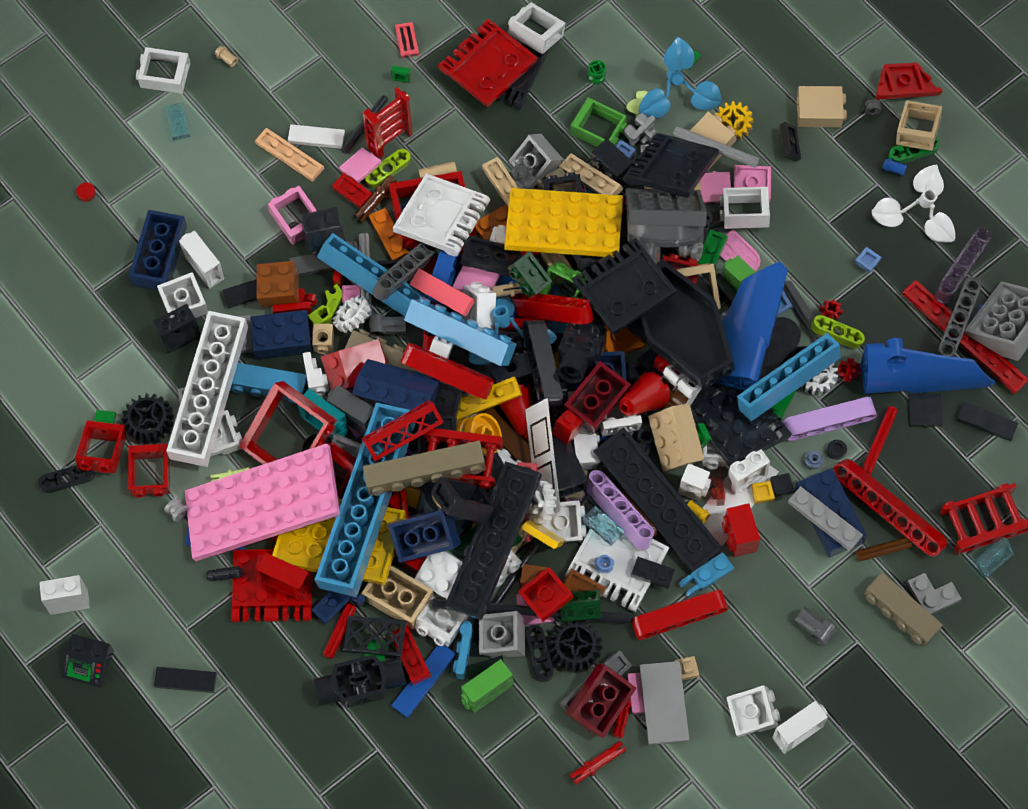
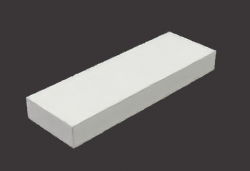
(316, 136)

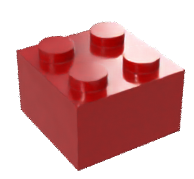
(741, 530)

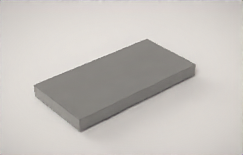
(664, 703)

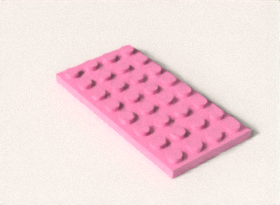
(262, 502)

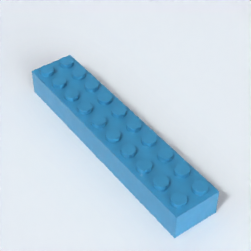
(360, 514)

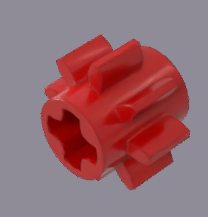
(834, 309)
(849, 370)

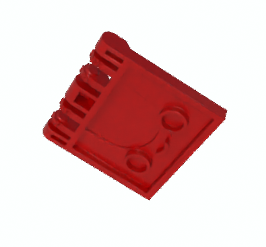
(488, 64)
(252, 593)

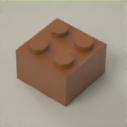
(277, 283)

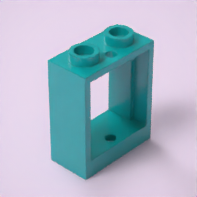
(341, 423)

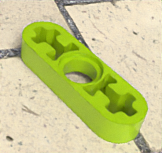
(391, 160)
(849, 341)

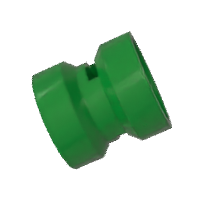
(597, 72)

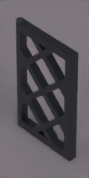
(367, 621)

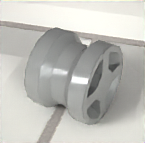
(176, 509)

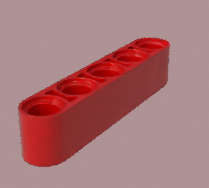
(553, 308)
(447, 371)
(679, 614)

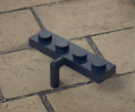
(334, 602)

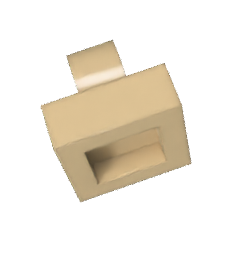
(688, 668)

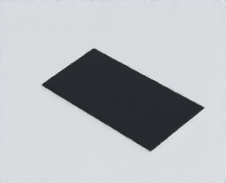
(475, 669)

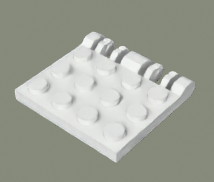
(439, 212)
(624, 558)

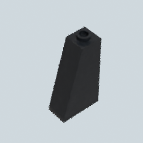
(569, 471)

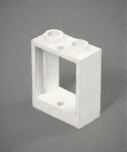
(538, 42)
(163, 84)
(745, 195)
(201, 259)
(483, 306)
(800, 726)

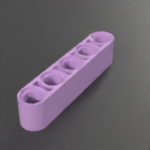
(830, 418)
(620, 510)

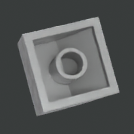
(537, 156)
(502, 635)

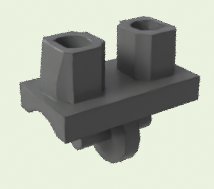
(523, 177)

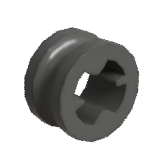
(873, 107)

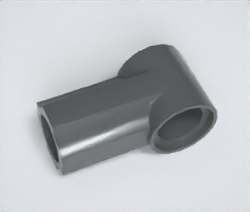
(381, 325)
(819, 629)

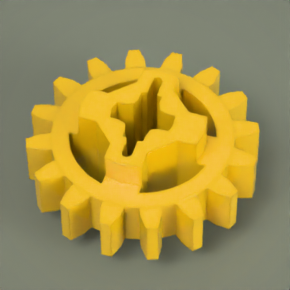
(740, 120)

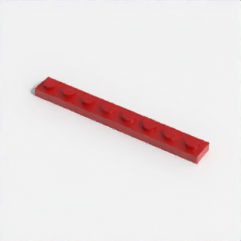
(940, 315)

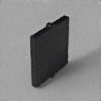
(925, 410)

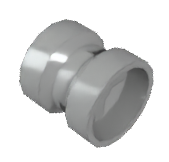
(691, 251)

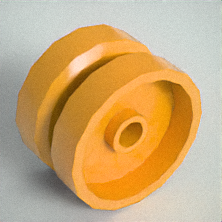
(480, 424)

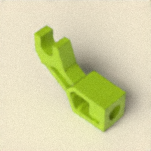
(331, 307)

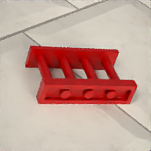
(374, 123)
(454, 438)
(984, 537)

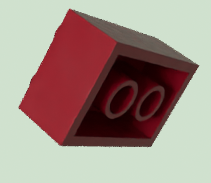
(597, 396)
(600, 700)

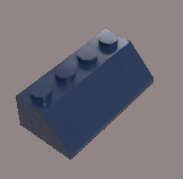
(395, 385)

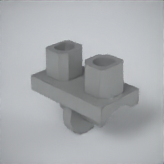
(646, 124)

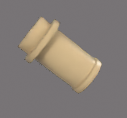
(226, 56)

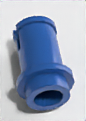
(894, 167)

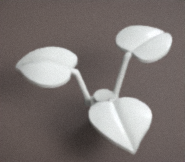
(930, 184)

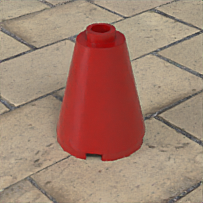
(645, 395)
(515, 410)

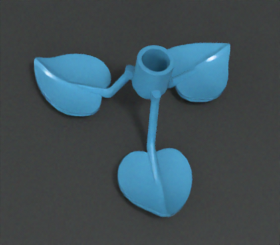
(676, 57)
(502, 315)

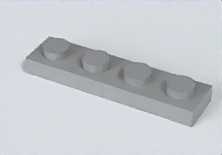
(825, 518)

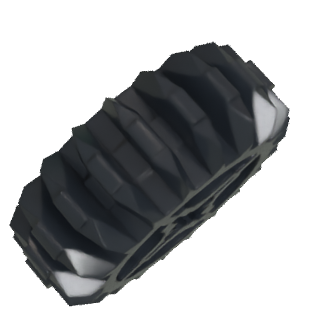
(154, 405)
(583, 646)

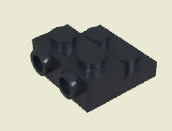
(319, 226)

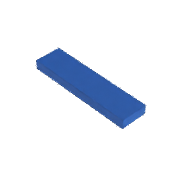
(414, 694)

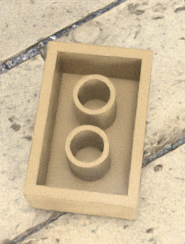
(676, 437)
(400, 597)

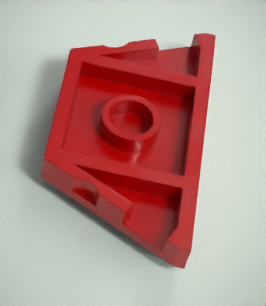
(905, 81)

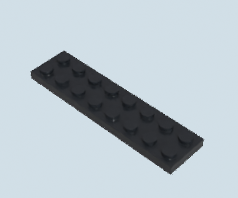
(658, 500)
(493, 541)

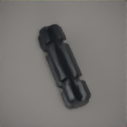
(224, 573)

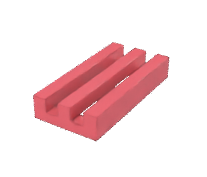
(409, 52)

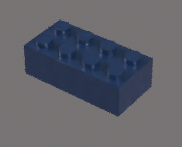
(157, 249)
(829, 491)

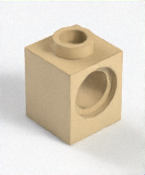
(323, 331)

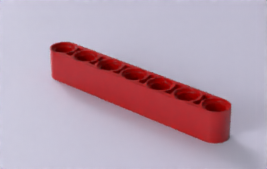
(893, 516)

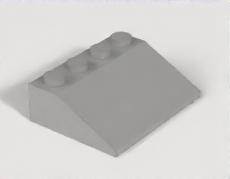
(1003, 321)

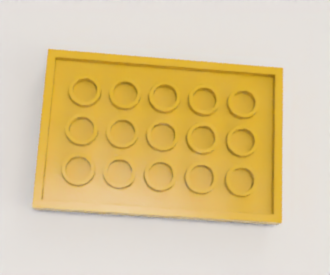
(563, 222)
(307, 544)

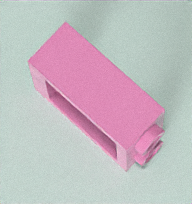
(295, 234)

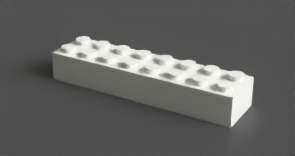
(207, 389)

